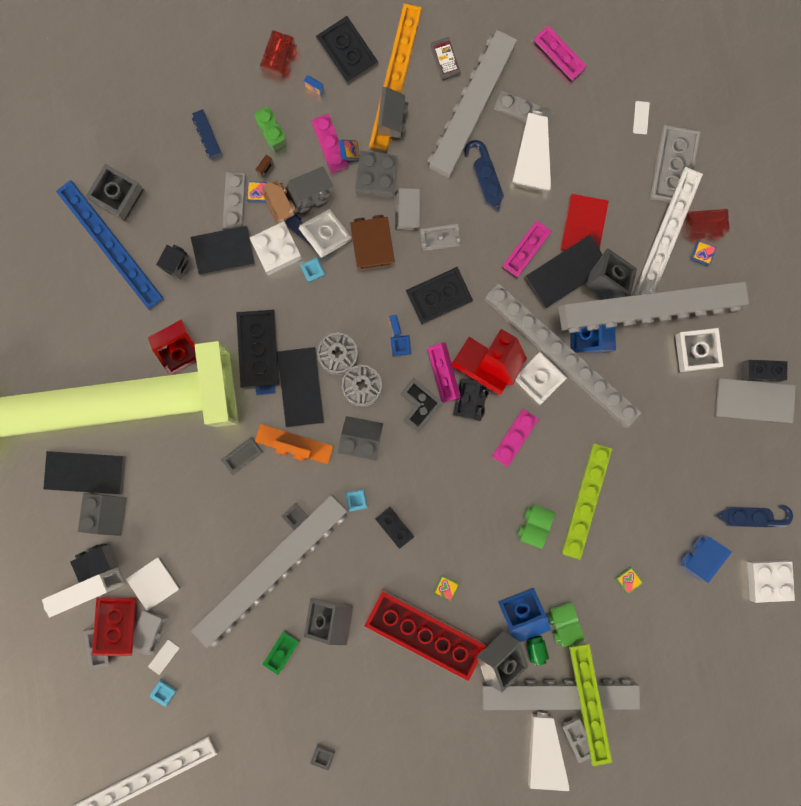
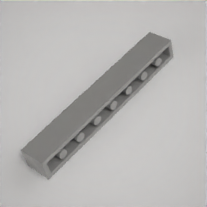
(472, 104)
(559, 696)

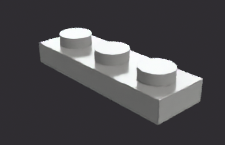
(518, 107)
(233, 200)

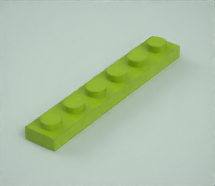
(586, 501)
(590, 704)

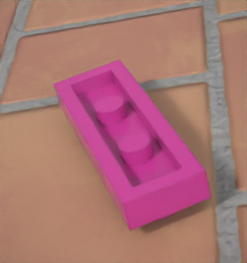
(560, 53)
(329, 143)
(526, 248)
(444, 372)
(515, 437)

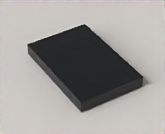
(347, 49)
(222, 250)
(439, 295)

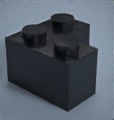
(96, 561)

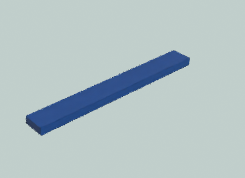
(110, 245)

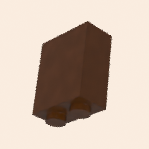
(372, 242)

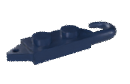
(486, 175)
(754, 517)

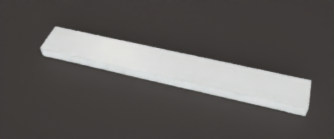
(668, 232)
(153, 775)

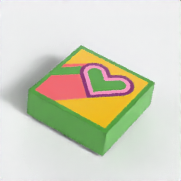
(629, 580)
(446, 588)

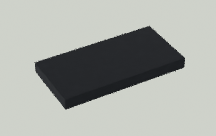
(564, 271)
(257, 348)
(300, 387)
(83, 472)

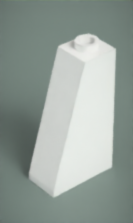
(533, 158)
(83, 592)
(546, 759)

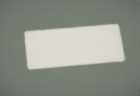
(641, 117)
(163, 657)

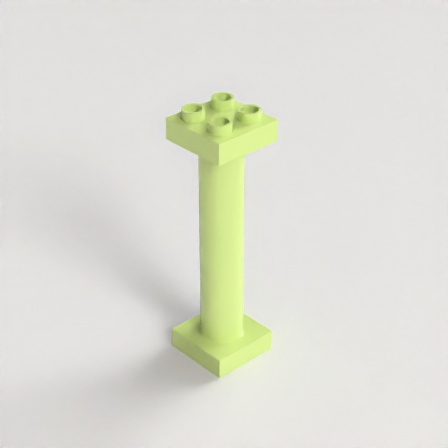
(205, 391)

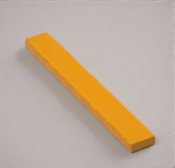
(398, 65)

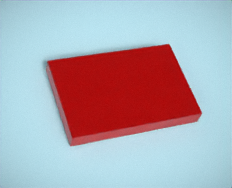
(584, 218)
(468, 362)
(114, 627)

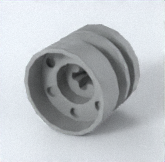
(328, 360)
(368, 395)

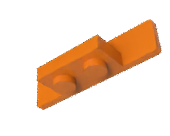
(295, 444)

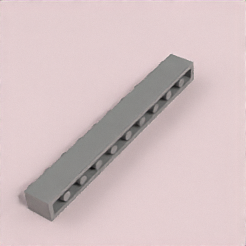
(651, 306)
(562, 356)
(269, 571)

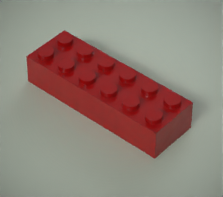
(425, 635)

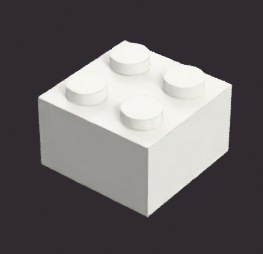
(275, 248)
(699, 350)
(770, 581)

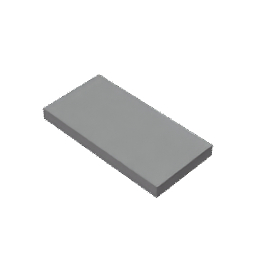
(676, 151)
(755, 400)

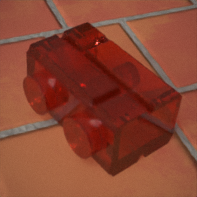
(277, 54)
(707, 223)

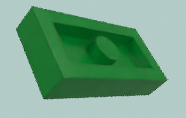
(280, 653)

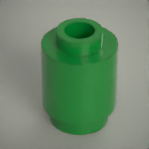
(537, 650)

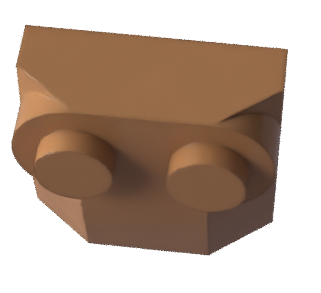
(277, 201)

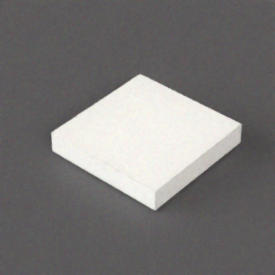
(325, 233)
(540, 378)
(152, 583)

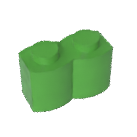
(272, 131)
(537, 526)
(566, 624)

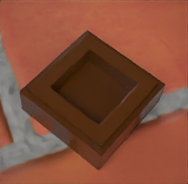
(264, 166)

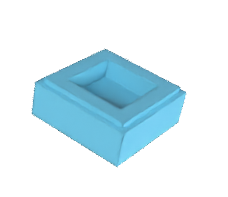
(312, 269)
(356, 500)
(163, 693)

